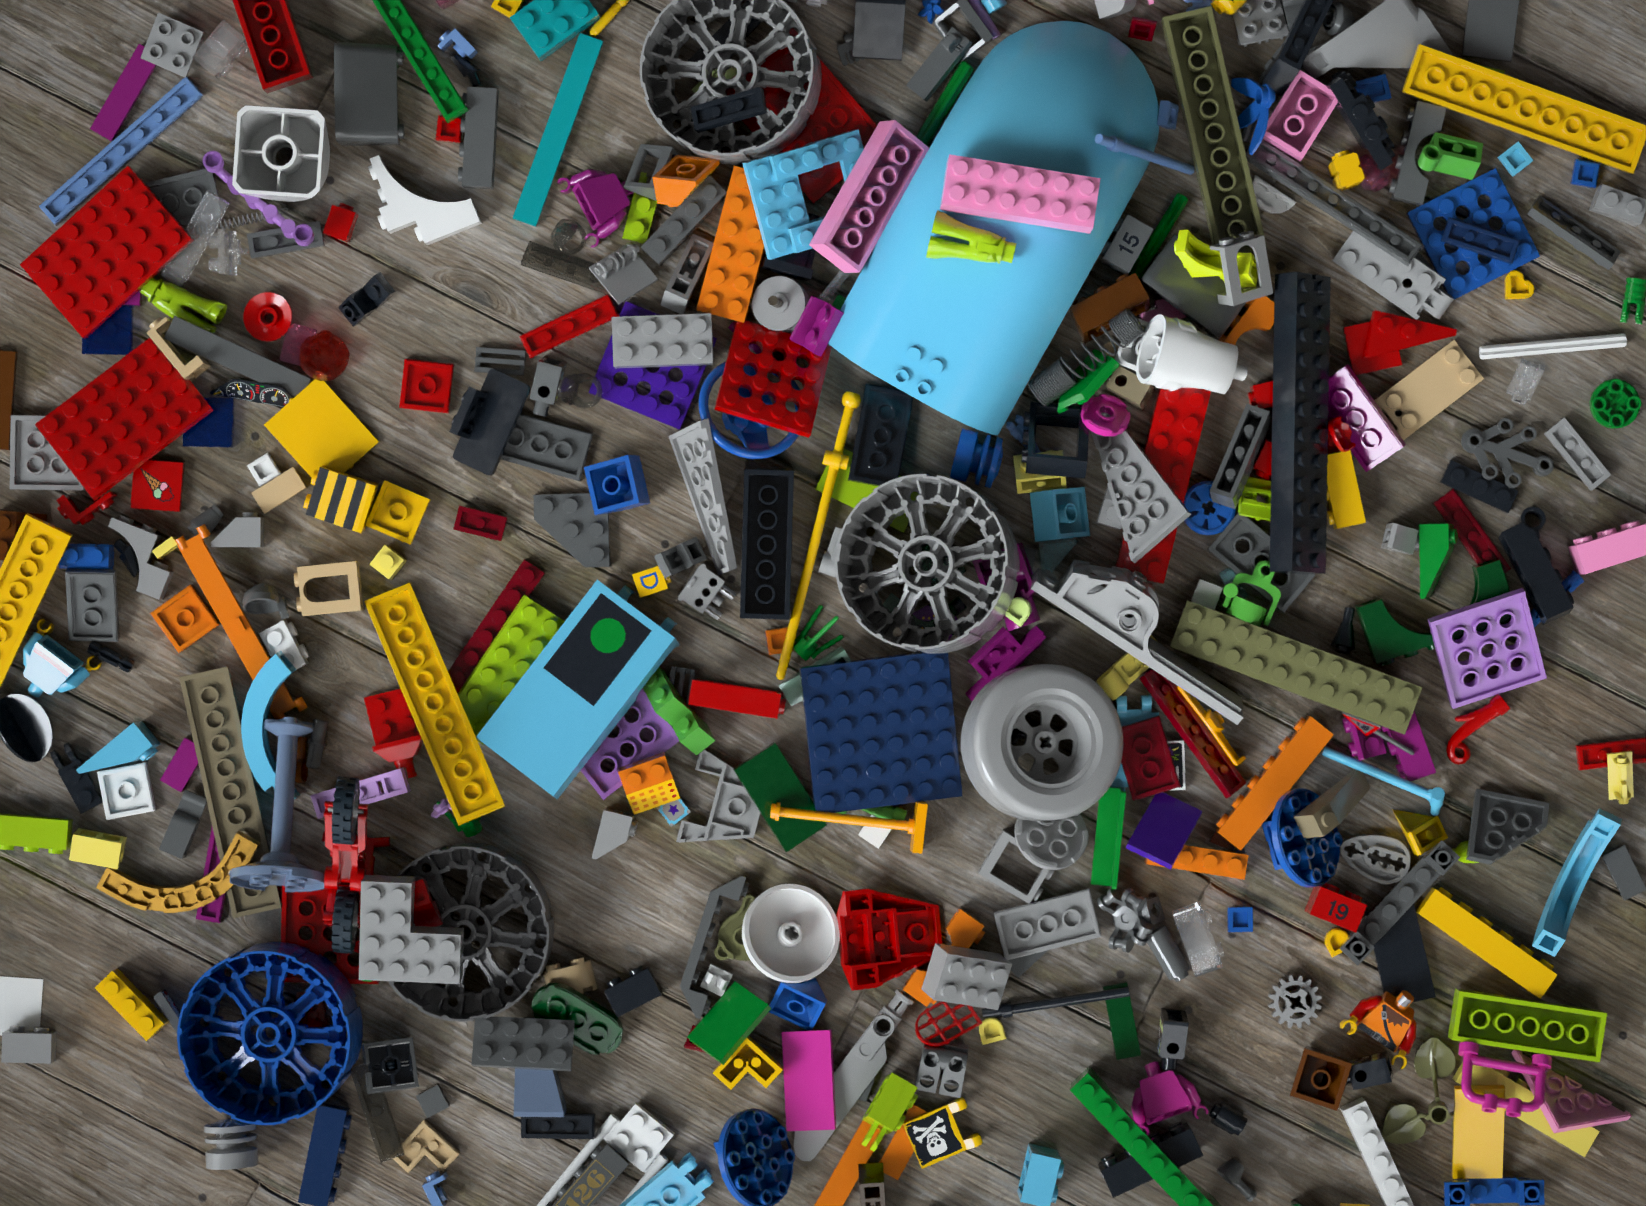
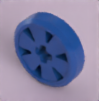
(1198, 521)

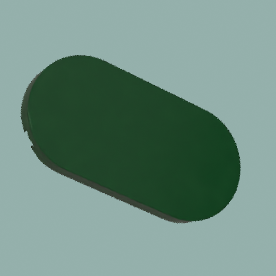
(595, 1027)

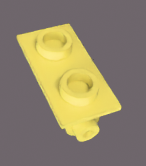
(1620, 776)

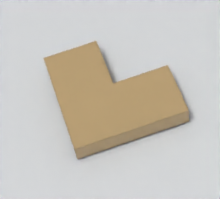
(428, 1142)

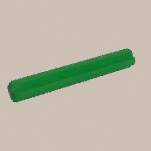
(944, 102)
(1159, 235)

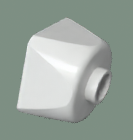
(259, 138)

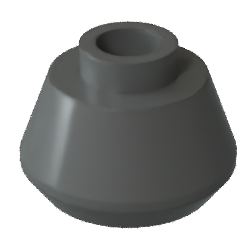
(1338, 19)

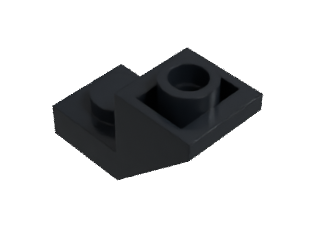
(366, 299)

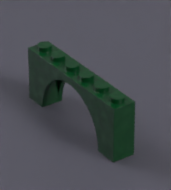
(1389, 639)

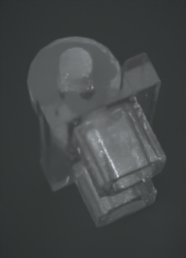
(228, 252)
(1525, 381)

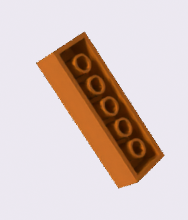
(734, 255)

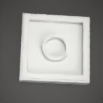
(126, 791)

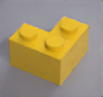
(748, 1058)

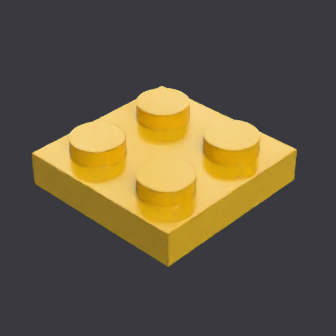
(397, 512)

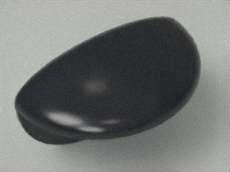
(25, 727)

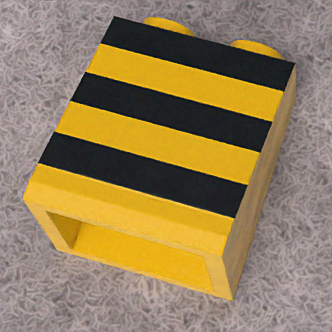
(340, 499)

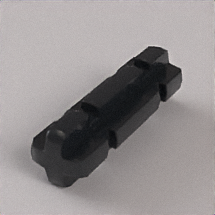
(110, 656)

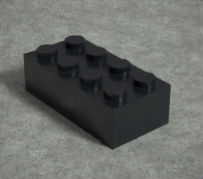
(1125, 1173)

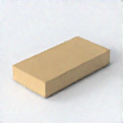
(279, 490)

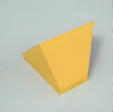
(1420, 830)

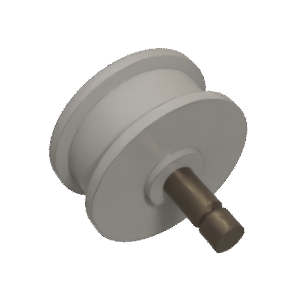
(779, 303)

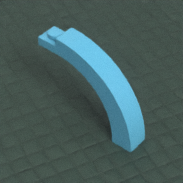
(256, 711)
(1567, 889)

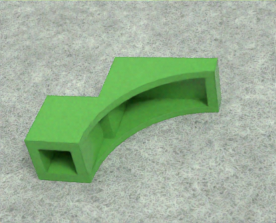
(673, 709)

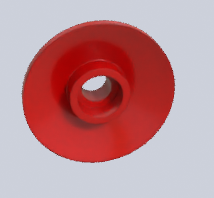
(257, 310)

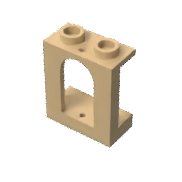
(190, 370)
(310, 608)

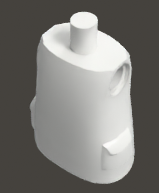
(1181, 357)

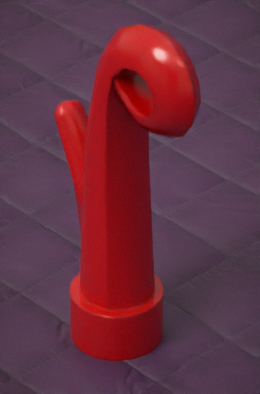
(1474, 721)

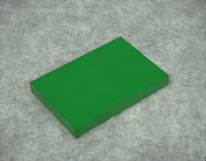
(729, 1022)

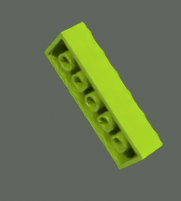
(1527, 1025)

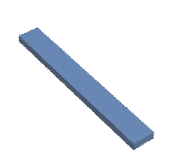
(121, 150)

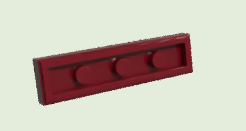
(1468, 529)

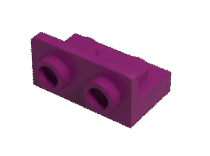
(816, 325)
(1363, 746)

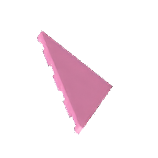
(1569, 1105)

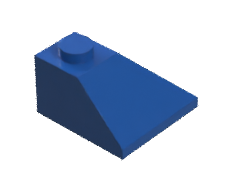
(799, 1003)

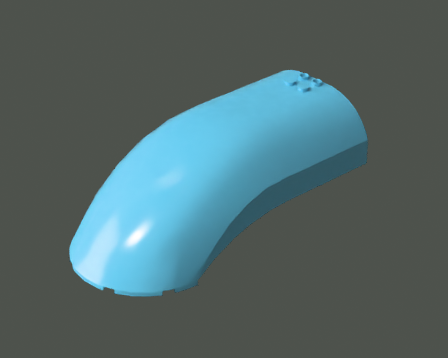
(972, 329)

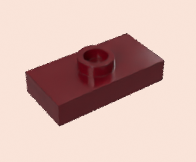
(480, 523)

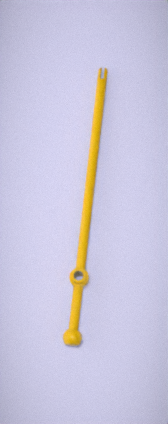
(835, 460)

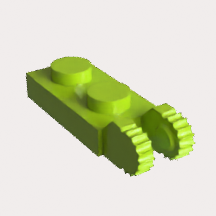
(640, 216)

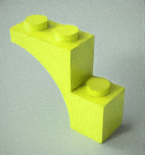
(1204, 262)

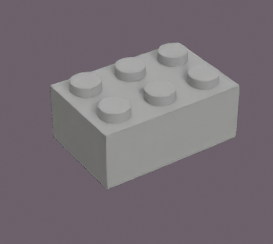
(966, 976)

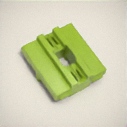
(1248, 502)

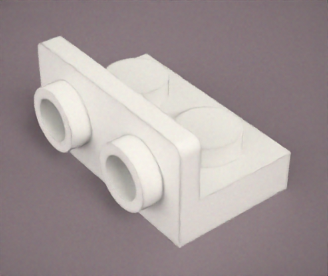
(282, 638)

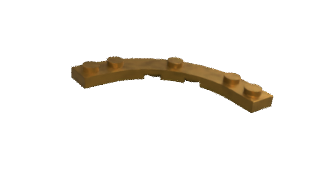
(182, 897)

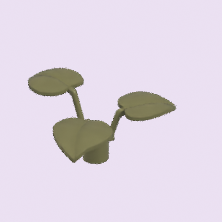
(1402, 1121)

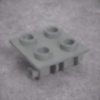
(1260, 22)
(172, 44)
(623, 273)

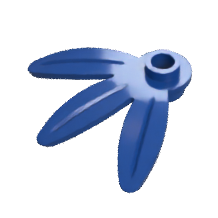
(1264, 97)

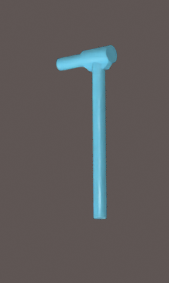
(1434, 796)

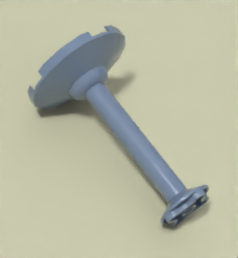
(279, 865)

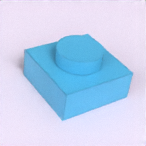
(1515, 159)

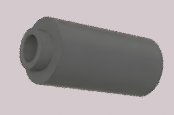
(1168, 954)

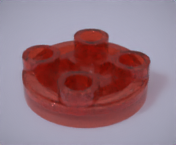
(324, 356)

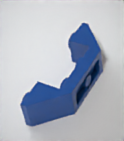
(1494, 1190)

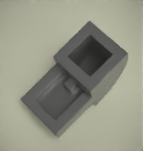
(680, 557)

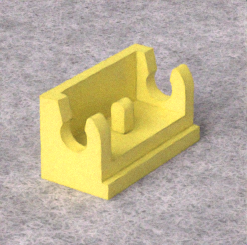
(97, 848)

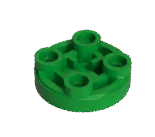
(1615, 404)

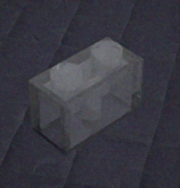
(221, 50)

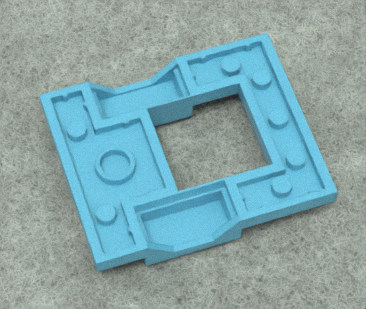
(778, 192)

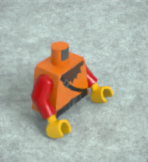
(1387, 1021)

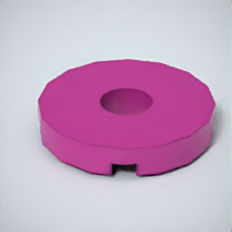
(1102, 425)

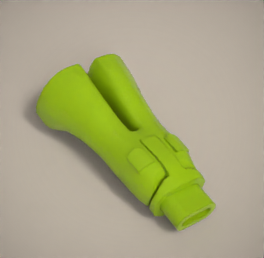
(983, 244)
(172, 299)

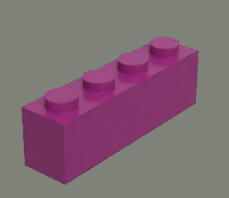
(1411, 766)

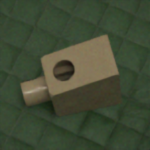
(1133, 391)

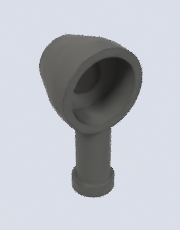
(1232, 1172)

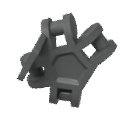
(1129, 916)

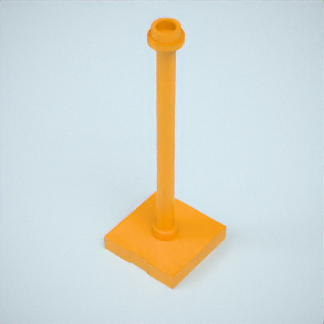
(914, 826)

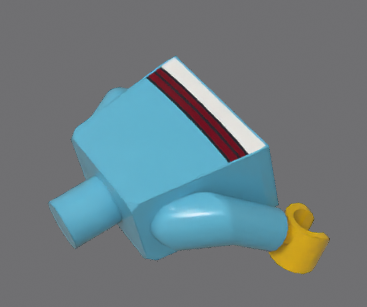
(51, 665)

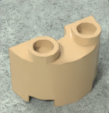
(577, 975)

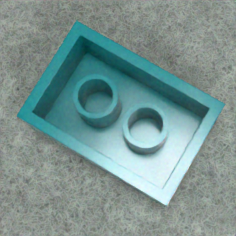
(553, 23)

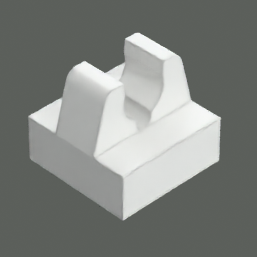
(716, 980)

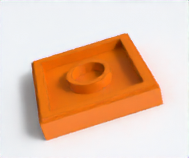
(185, 618)

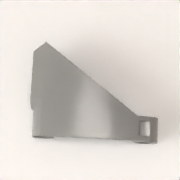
(1378, 40)

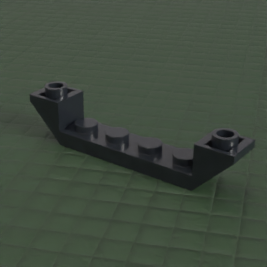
(1296, 45)

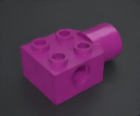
(1024, 580)

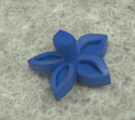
(931, 8)

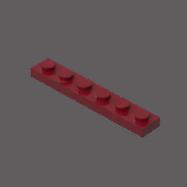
(521, 583)
(1193, 733)

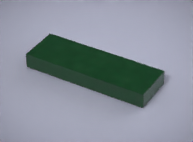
(1122, 1025)

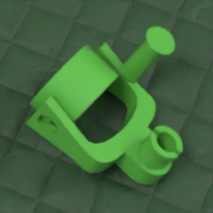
(1245, 609)

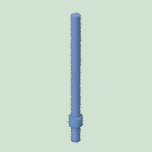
(1116, 145)

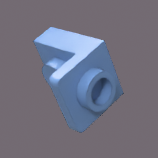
(462, 46)
(434, 1193)

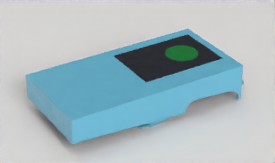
(578, 688)

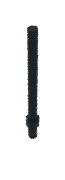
(1008, 1009)

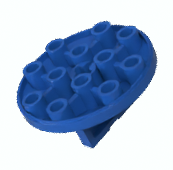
(1305, 860)
(753, 1158)

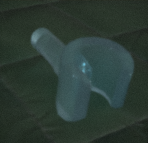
(1227, 576)

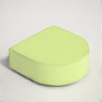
(1019, 610)

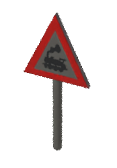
(1368, 727)

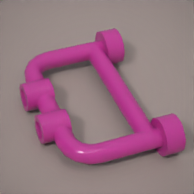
(1490, 1102)

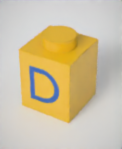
(650, 581)

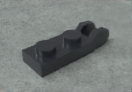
(78, 785)

